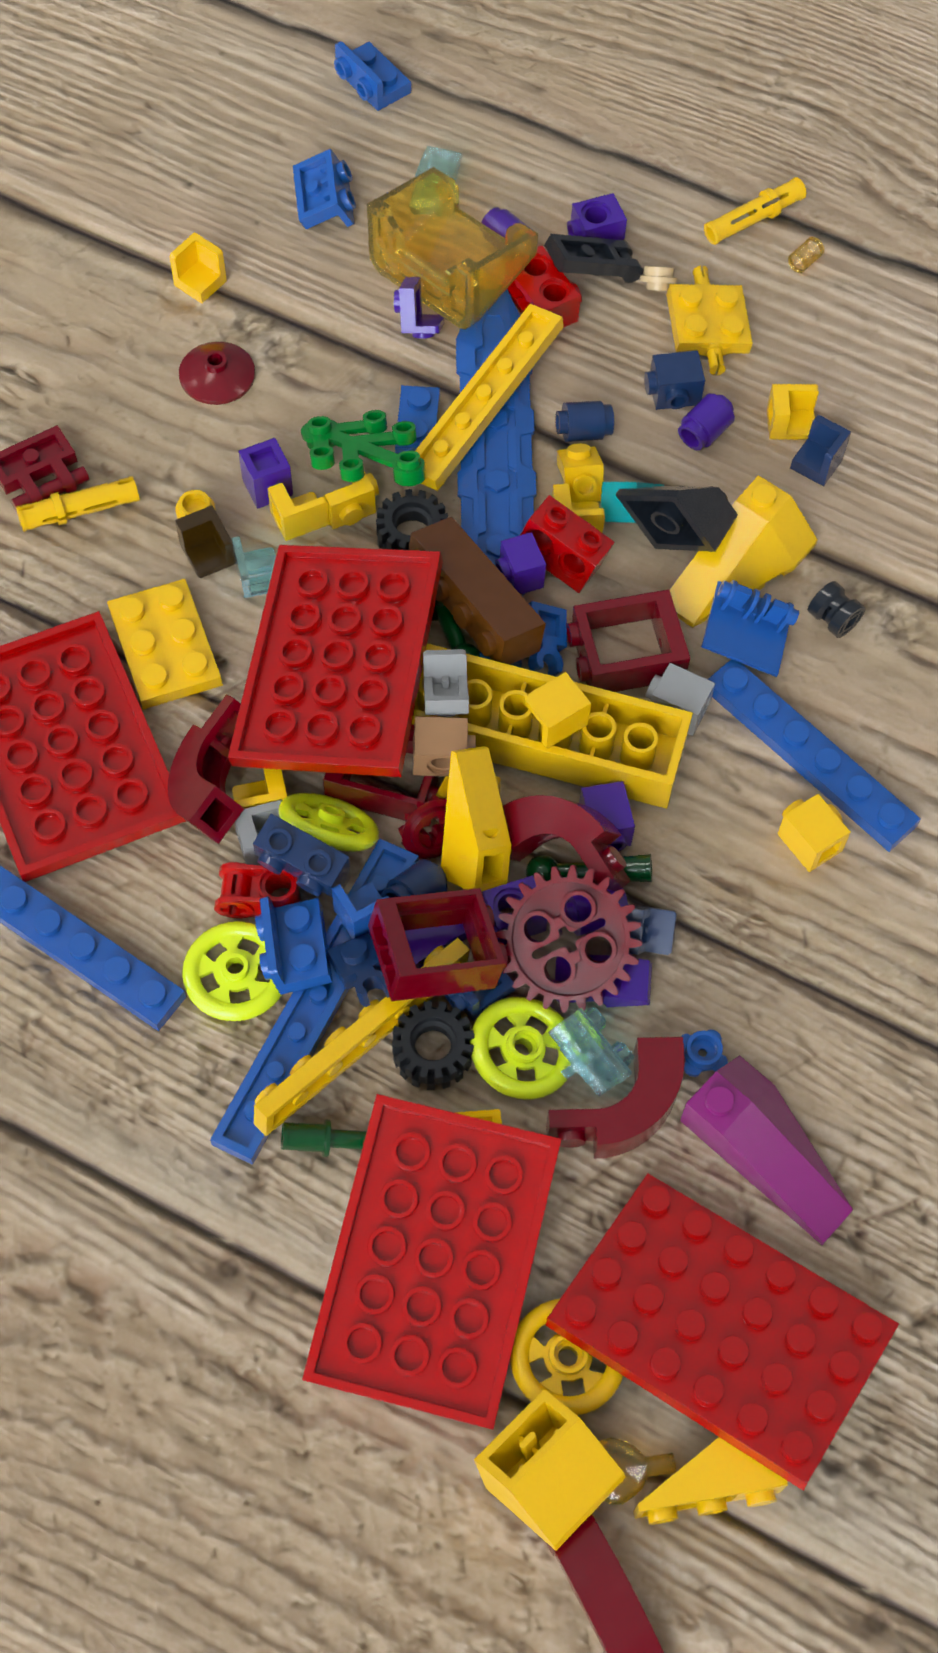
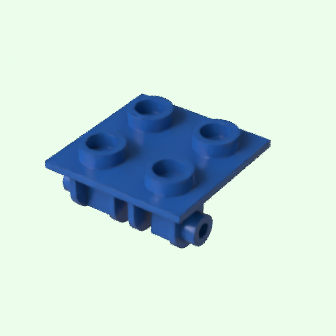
(748, 626)

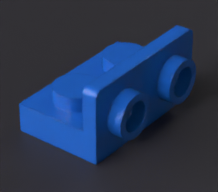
(371, 74)
(323, 190)
(294, 945)

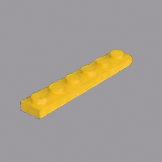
(487, 393)
(342, 1049)

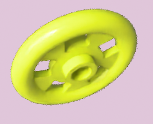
(330, 821)
(217, 1002)
(504, 1077)

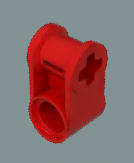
(242, 893)

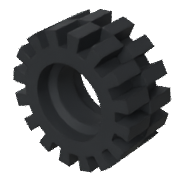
(403, 510)
(432, 1071)

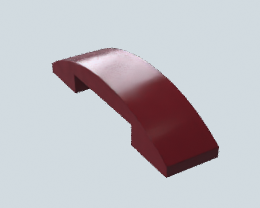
(605, 1592)

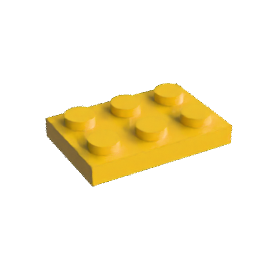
(164, 643)

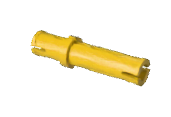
(787, 193)
(70, 505)

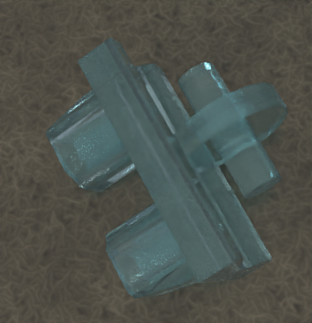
(589, 1051)

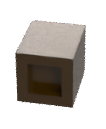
(205, 541)

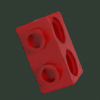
(547, 288)
(567, 543)

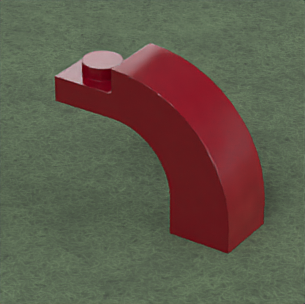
(201, 772)
(544, 818)
(638, 1115)

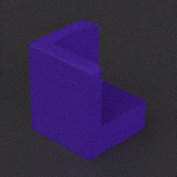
(264, 467)

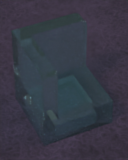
(253, 568)

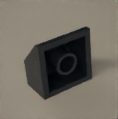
(680, 515)

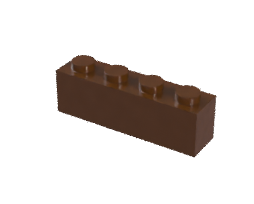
(480, 595)

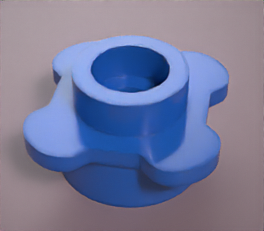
(703, 1040)

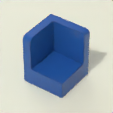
(355, 908)

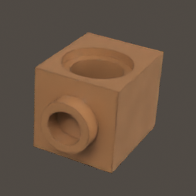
(435, 740)

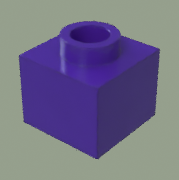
(522, 563)

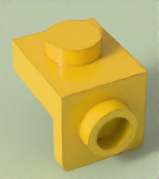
(582, 470)
(352, 502)

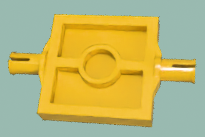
(709, 319)

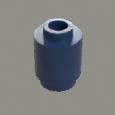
(585, 421)
(418, 879)

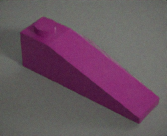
(760, 1138)

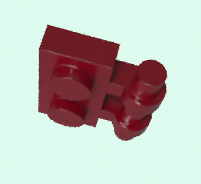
(36, 459)

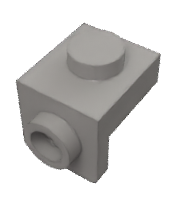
(445, 682)

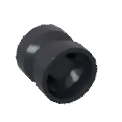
(836, 609)

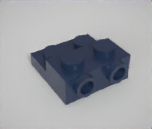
(301, 855)

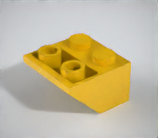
(549, 1469)

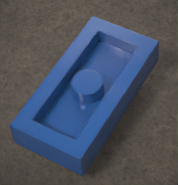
(420, 407)

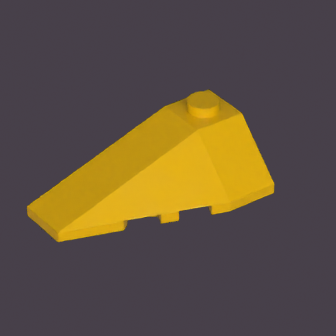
(762, 543)

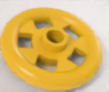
(527, 1349)

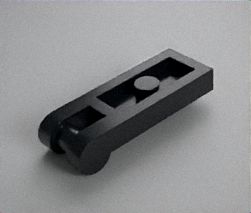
(593, 256)

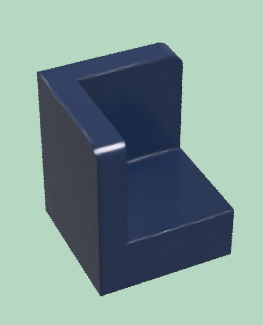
(821, 451)

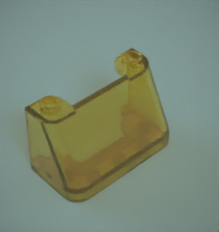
(459, 259)

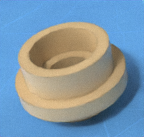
(658, 277)

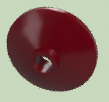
(217, 373)

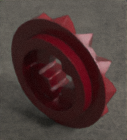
(414, 835)

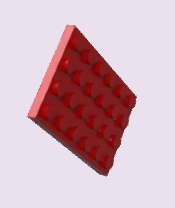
(337, 661)
(74, 751)
(433, 1261)
(724, 1329)

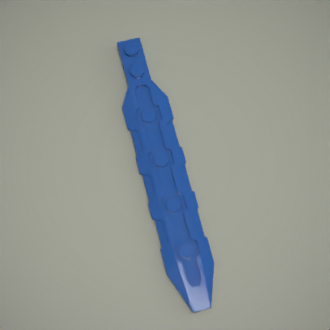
(497, 471)

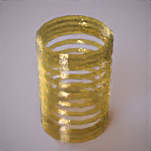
(814, 256)

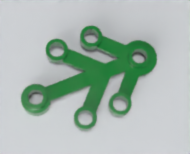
(323, 434)

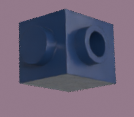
(675, 380)

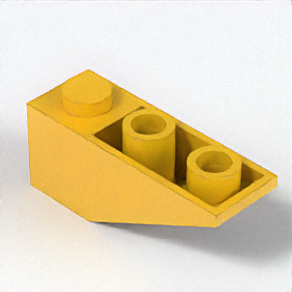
(475, 826)
(708, 1482)

